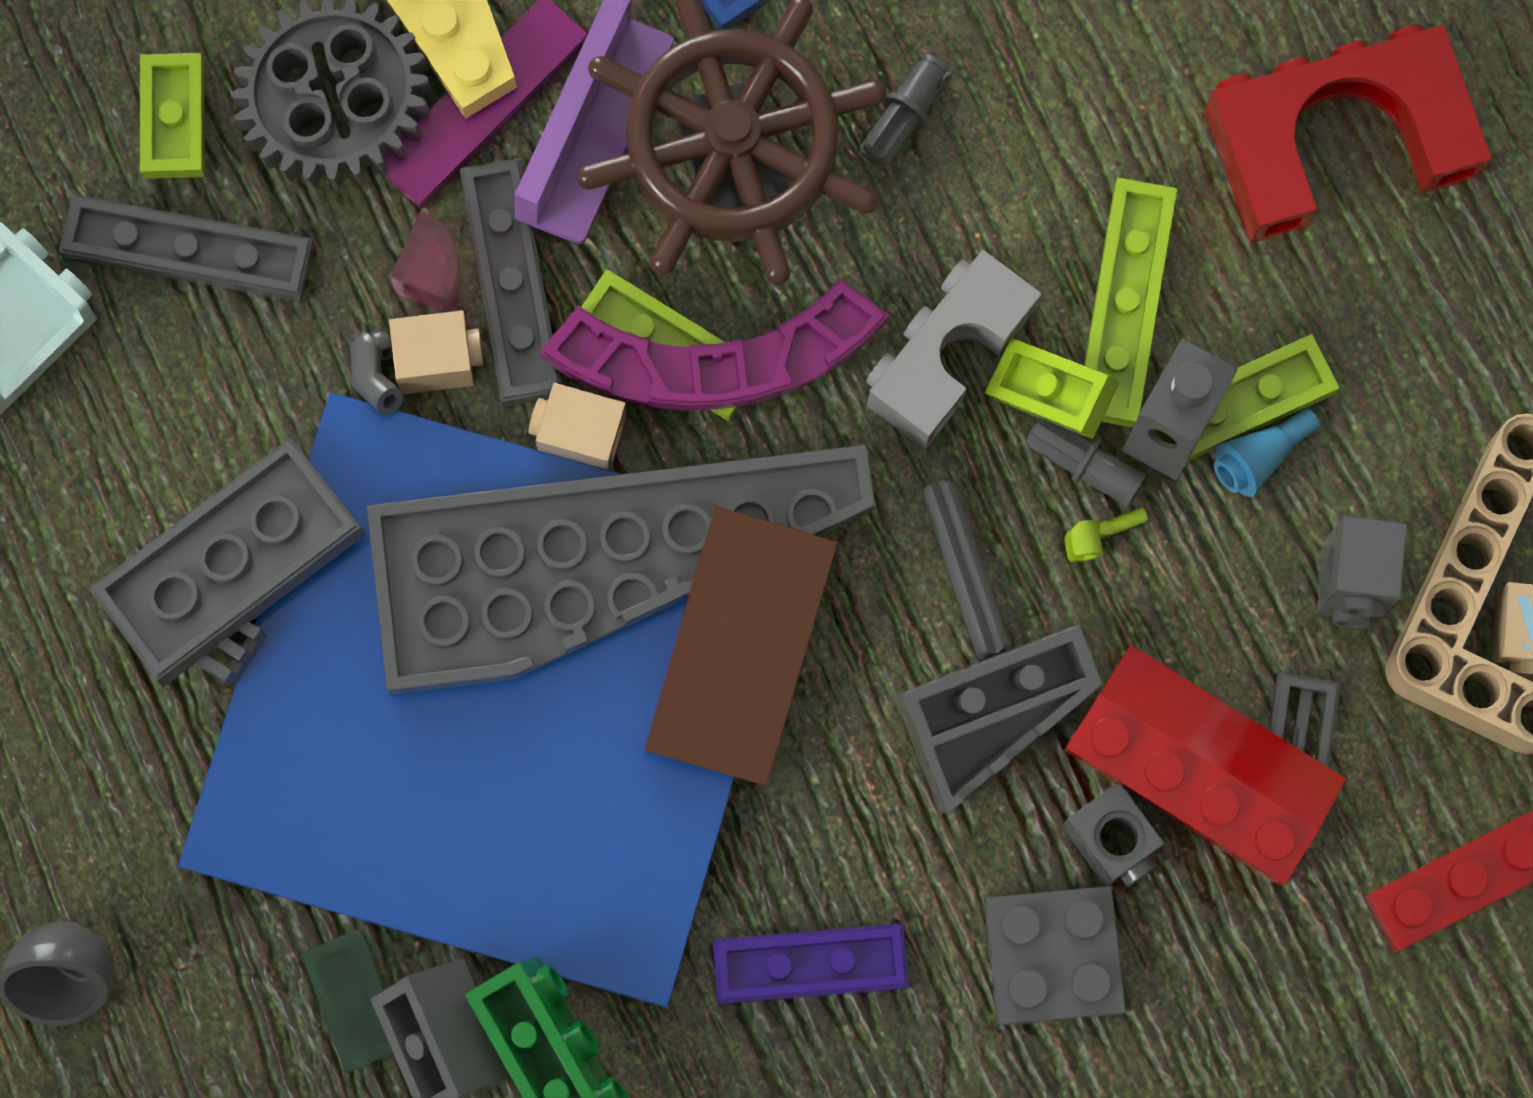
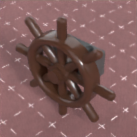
(725, 137)

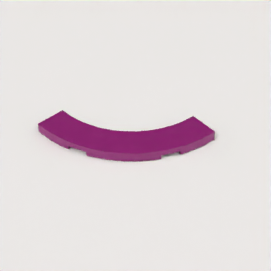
(719, 373)

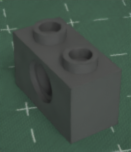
(1361, 571)

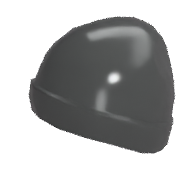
(57, 974)

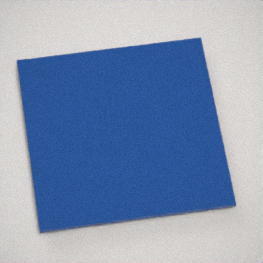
(461, 812)

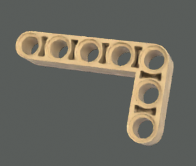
(1467, 591)

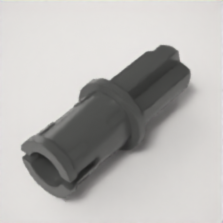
(906, 109)
(1086, 461)

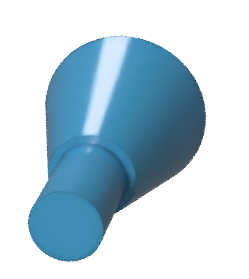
(1251, 459)

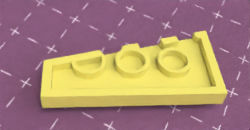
(459, 48)

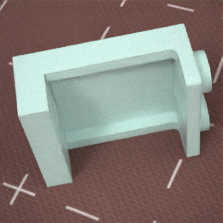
(37, 313)

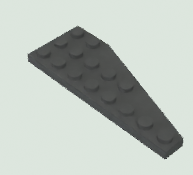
(538, 571)

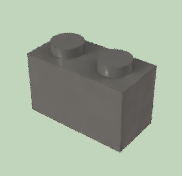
(439, 1035)

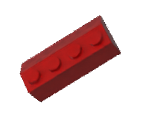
(1206, 766)

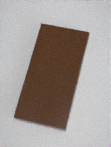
(740, 645)

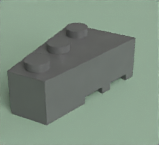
(992, 710)

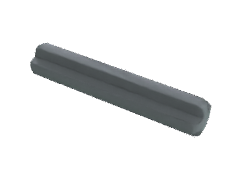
(965, 569)

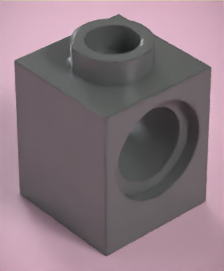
(1114, 808)

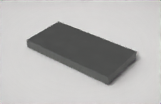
(227, 562)

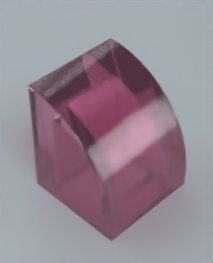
(428, 266)

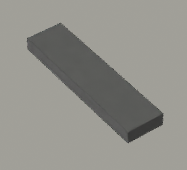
(187, 248)
(509, 282)

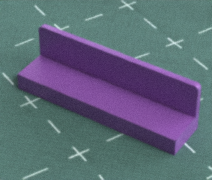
(585, 126)

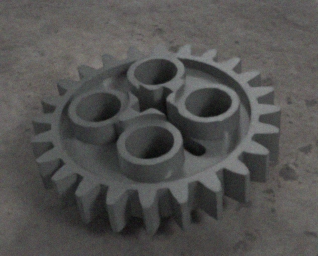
(279, 109)

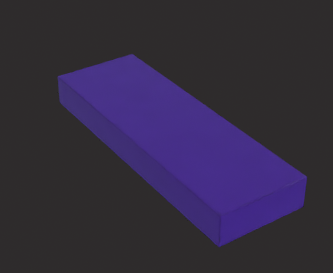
(810, 964)

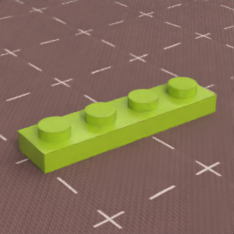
(1129, 291)

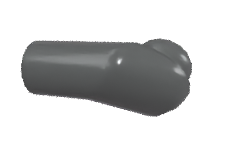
(366, 372)

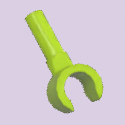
(1084, 539)

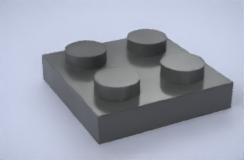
(1054, 956)

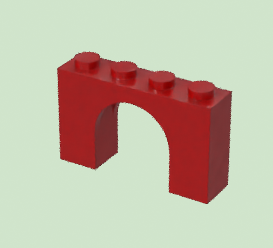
(1406, 77)

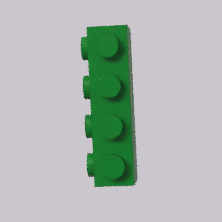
(538, 1035)

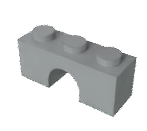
(981, 305)

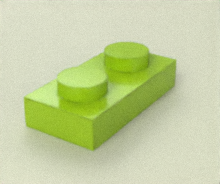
(172, 116)
(1052, 388)

